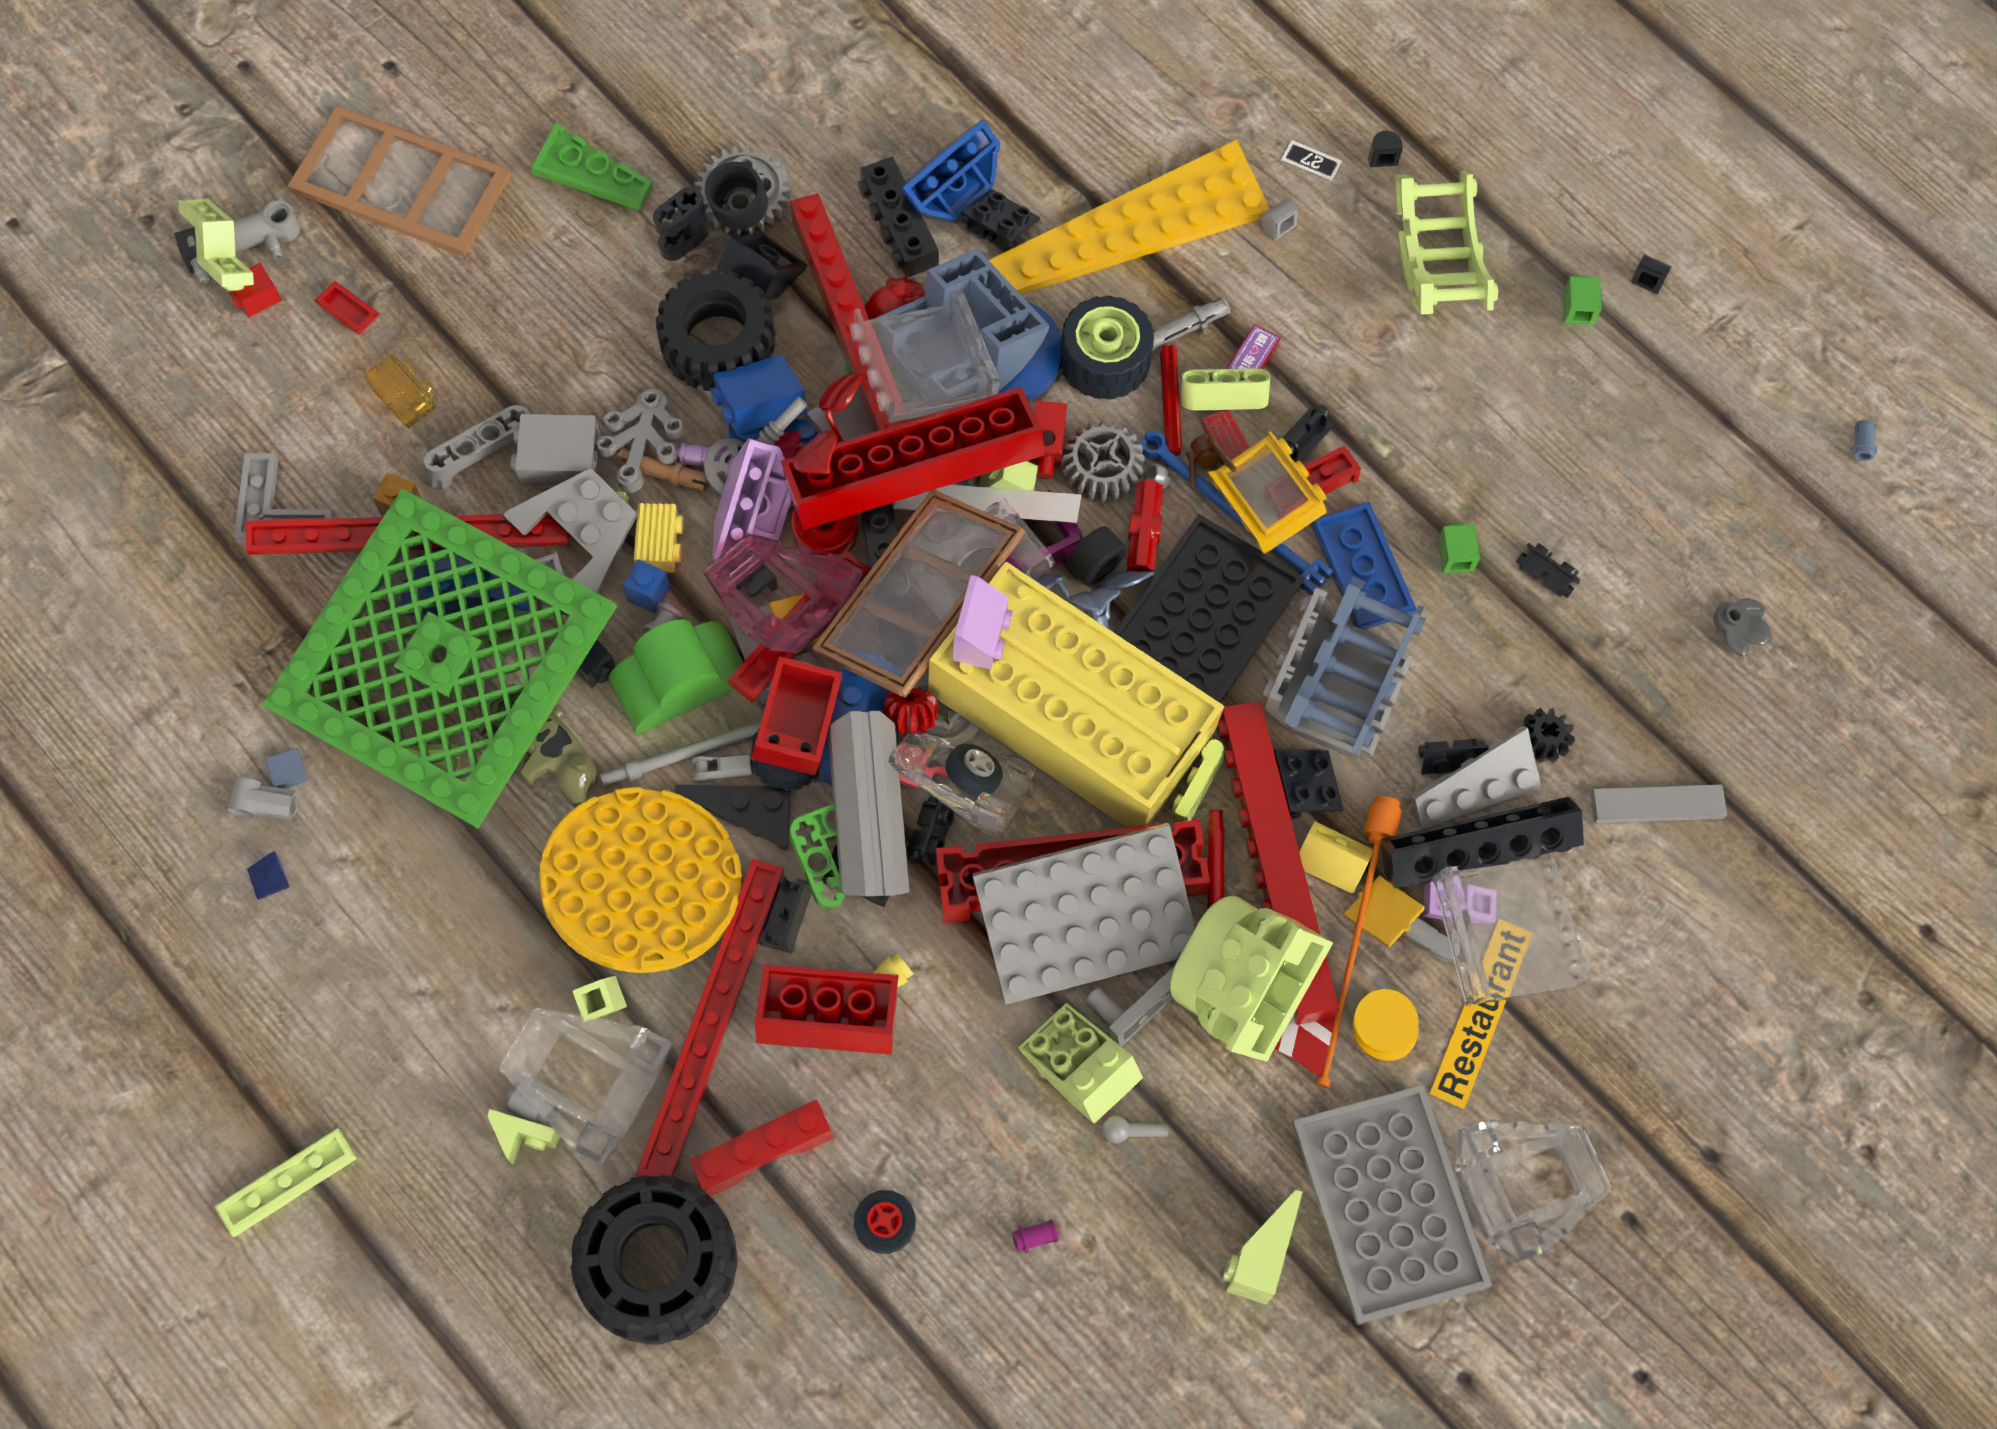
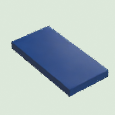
(1358, 548)

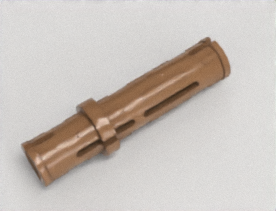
(676, 473)

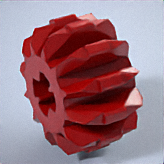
(912, 713)

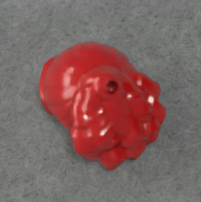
(892, 296)

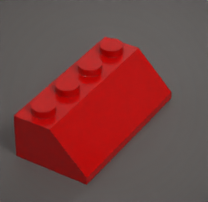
(826, 1009)

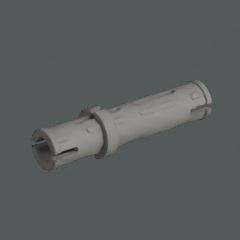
(1197, 318)

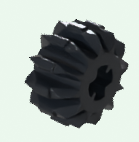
(1559, 734)

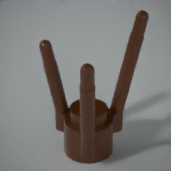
(1206, 453)

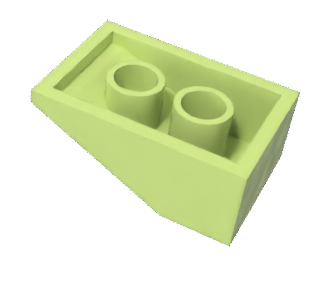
(1260, 1261)

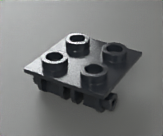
(999, 218)
(1308, 781)

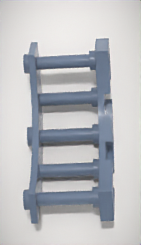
(1326, 663)

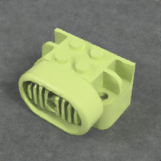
(1246, 974)

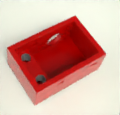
(797, 716)

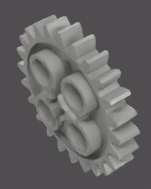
(772, 177)

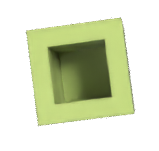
(600, 998)

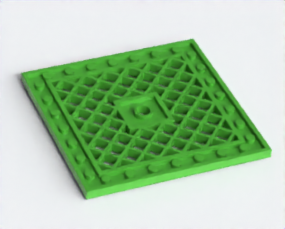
(521, 722)

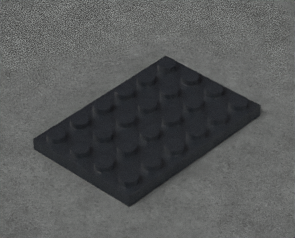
(1210, 607)

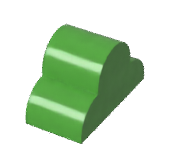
(674, 672)

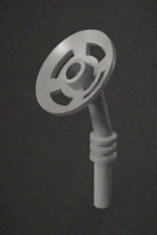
(768, 436)

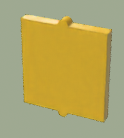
(1387, 912)

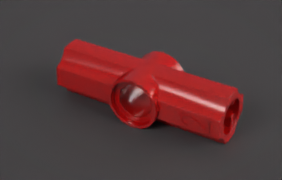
(1145, 526)

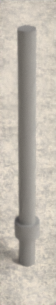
(633, 769)

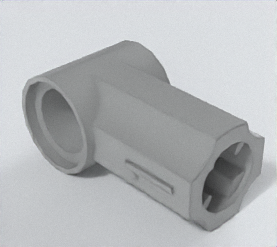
(253, 798)

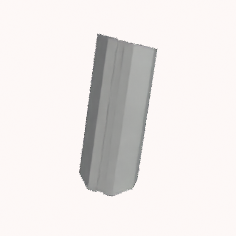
(867, 806)

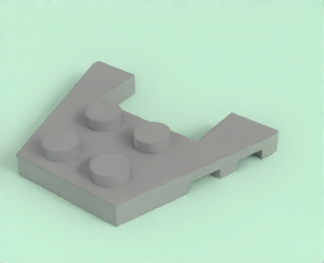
(589, 513)

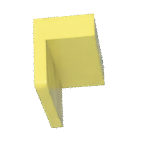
(1334, 857)

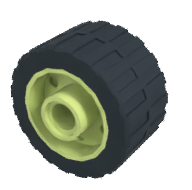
(1106, 347)

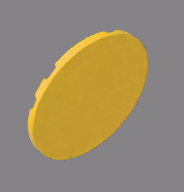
(640, 880)

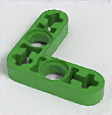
(820, 834)

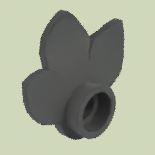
(1744, 626)

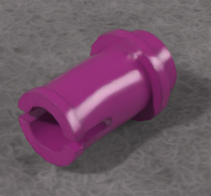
(1034, 1236)

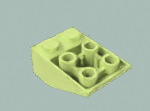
(1081, 1062)

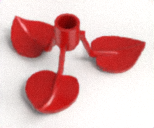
(817, 455)

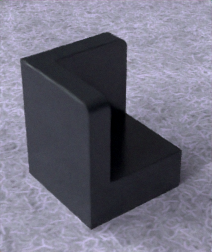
(758, 580)

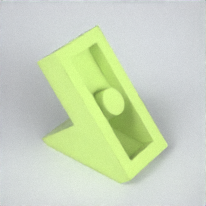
(512, 1131)

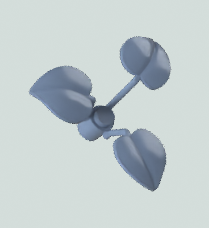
(1097, 601)

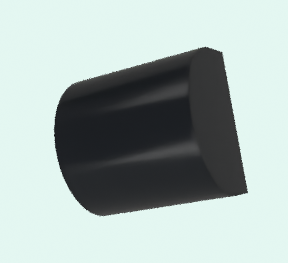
(1385, 149)
(1650, 274)

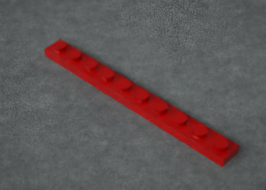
(352, 534)
(710, 1021)

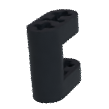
(689, 220)

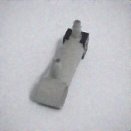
(248, 232)

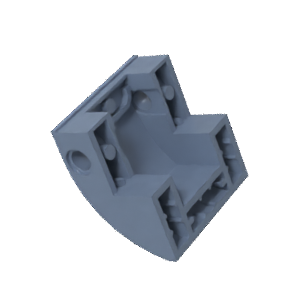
(1004, 318)

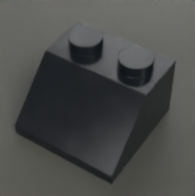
(762, 262)

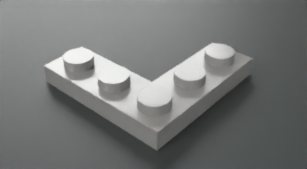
(258, 493)

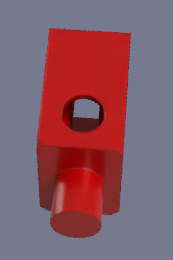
(1053, 422)

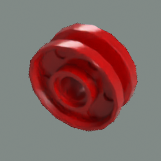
(834, 540)

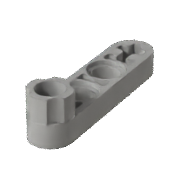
(441, 469)

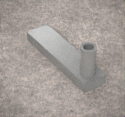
(1127, 1023)

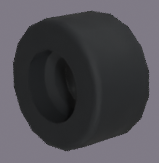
(1096, 556)

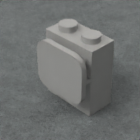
(554, 448)

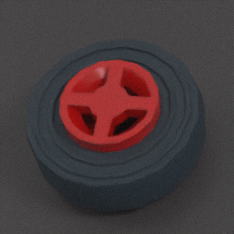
(879, 1210)

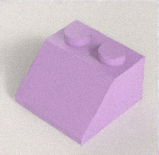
(981, 624)

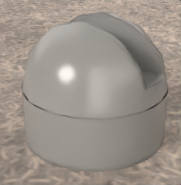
(1158, 473)

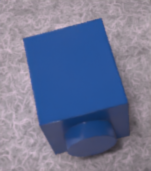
(646, 586)

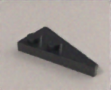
(755, 808)

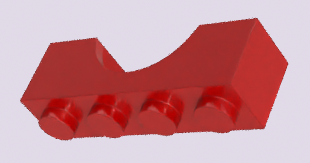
(786, 1135)

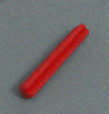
(1171, 398)

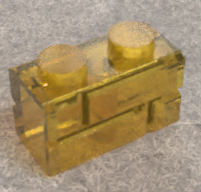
(400, 390)

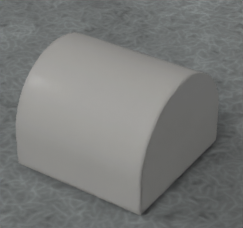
(1280, 219)

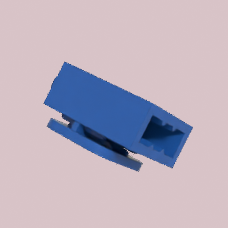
(756, 394)

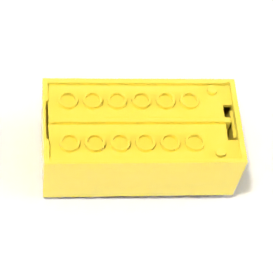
(1080, 703)

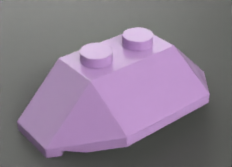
(752, 498)

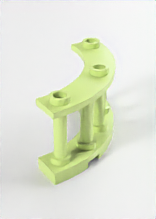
(1414, 255)

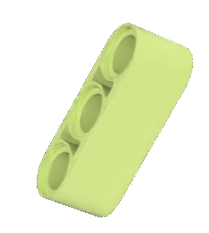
(1225, 389)

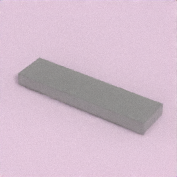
(1658, 803)

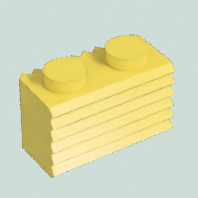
(657, 535)

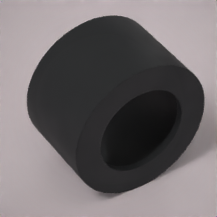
(731, 176)

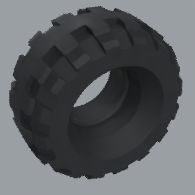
(692, 1297)

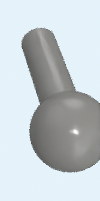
(1117, 1129)

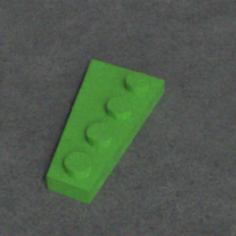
(579, 166)

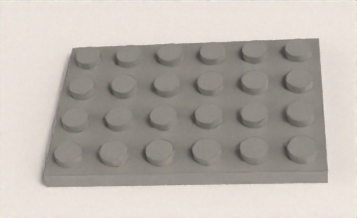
(1085, 913)
(1390, 1205)

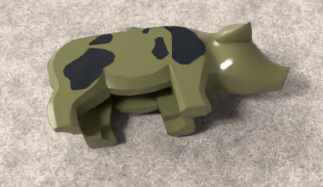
(554, 753)

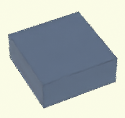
(287, 769)

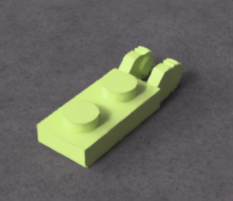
(1199, 782)

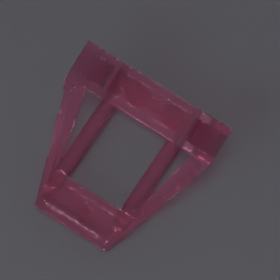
(835, 581)

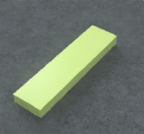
(285, 1182)

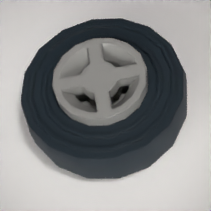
(974, 769)

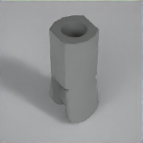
(728, 767)
(1430, 940)

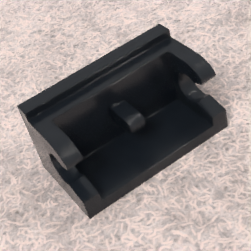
(786, 915)

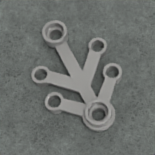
(649, 405)

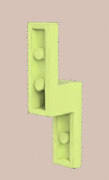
(216, 243)

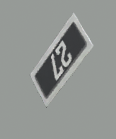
(1311, 160)

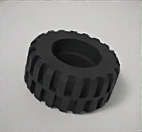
(706, 298)

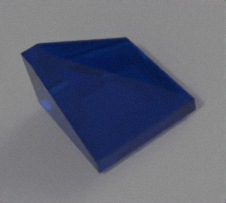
(268, 876)

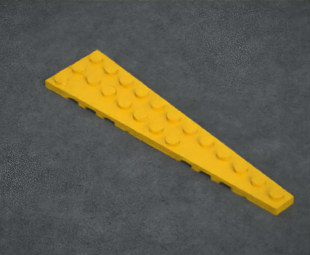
(1168, 211)

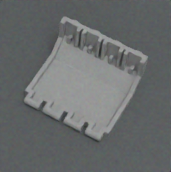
(1298, 662)

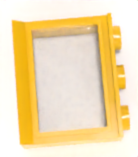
(1270, 492)

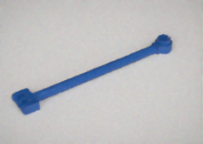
(1162, 453)

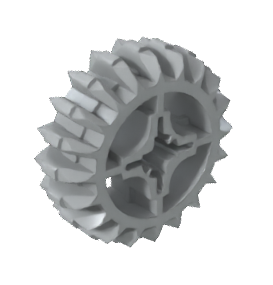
(1098, 445)

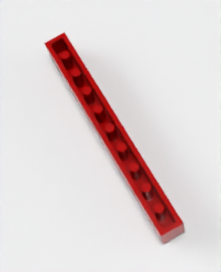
(836, 290)
(1272, 838)

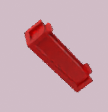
(1333, 470)

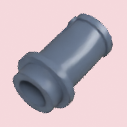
(1864, 440)

